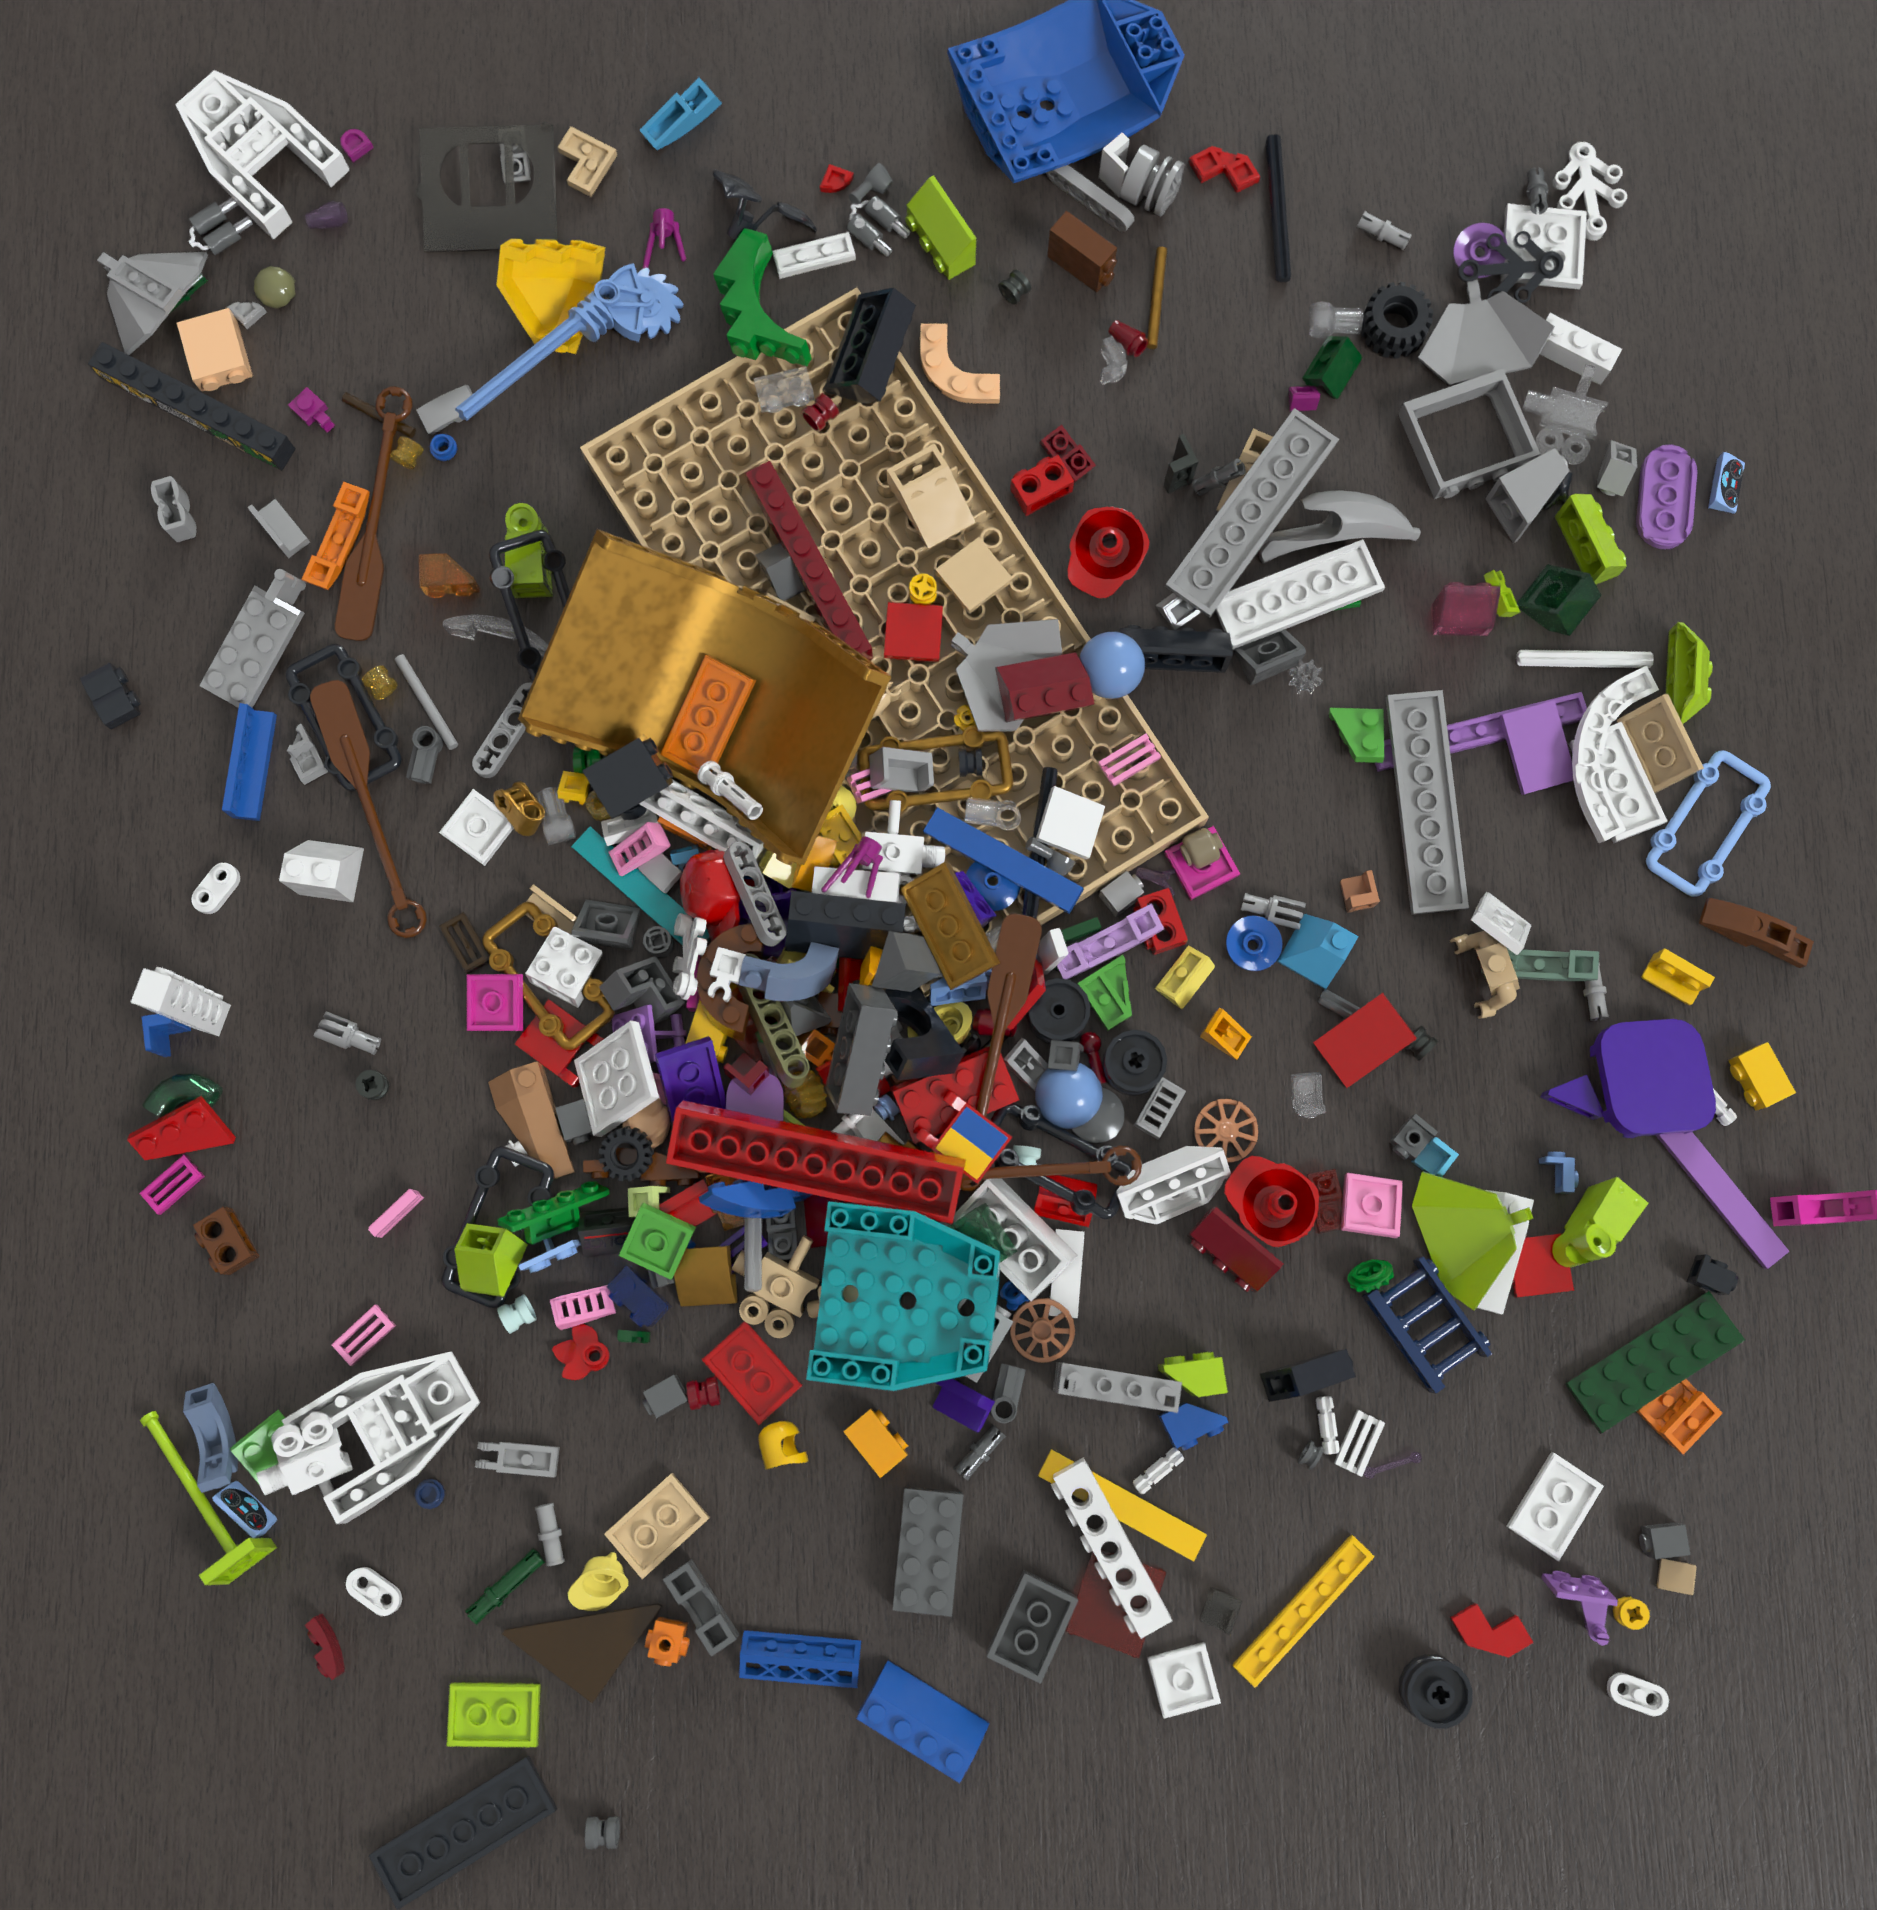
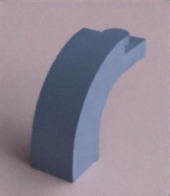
(791, 980)
(214, 1436)

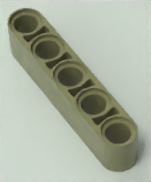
(776, 1033)

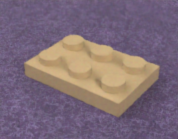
(1661, 743)
(657, 1525)

